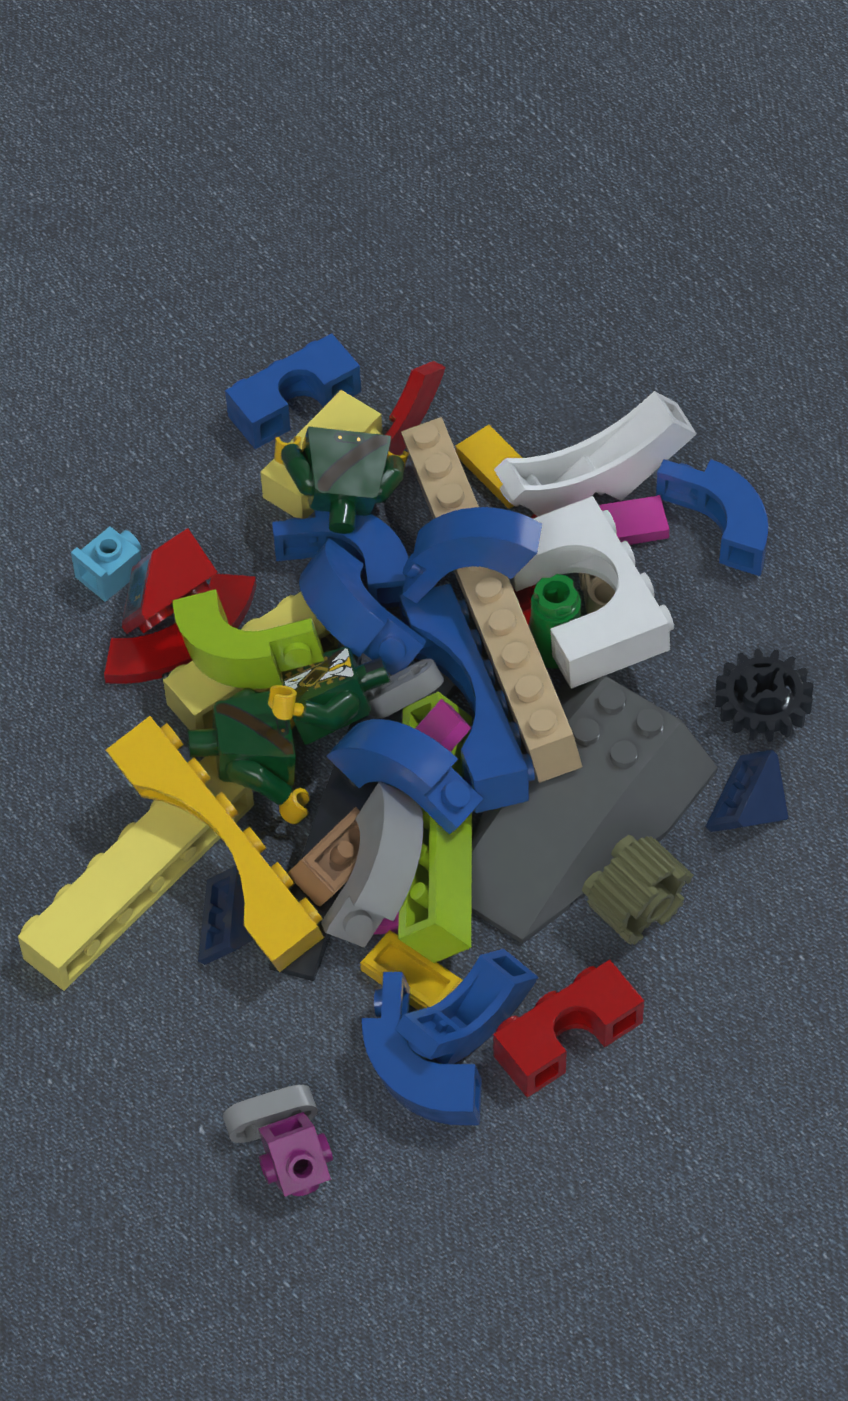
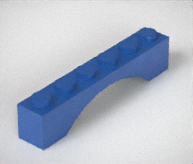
(492, 750)

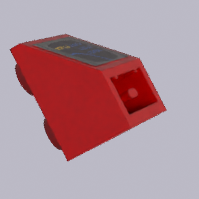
(164, 575)

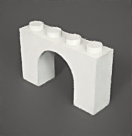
(629, 625)

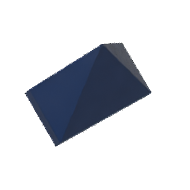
(751, 794)
(223, 917)

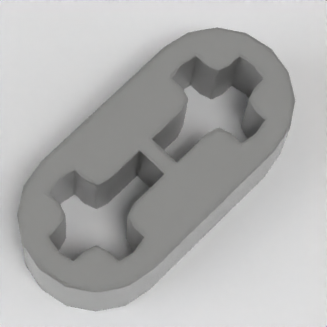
(405, 688)
(248, 1115)

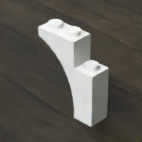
(605, 463)

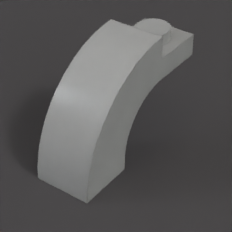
(384, 866)

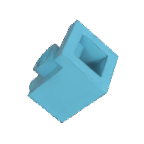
(107, 562)

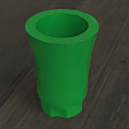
(551, 605)

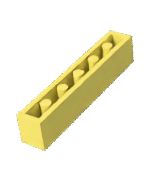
(122, 884)

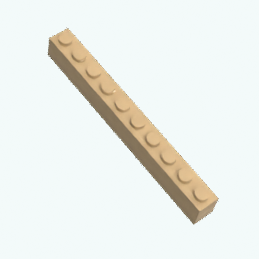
(497, 613)

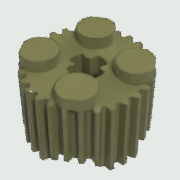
(637, 887)

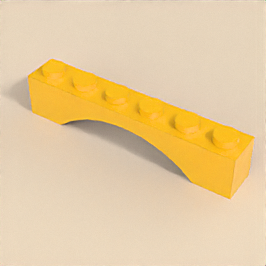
(271, 913)

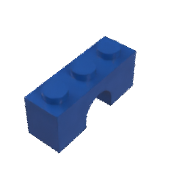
(316, 371)

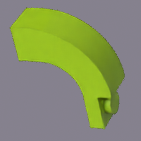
(242, 656)

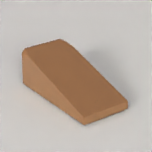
(330, 861)

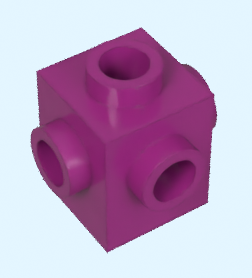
(294, 1155)

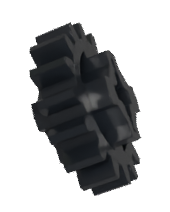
(764, 695)

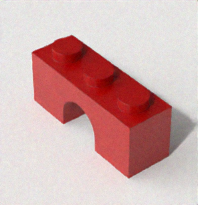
(595, 1001)

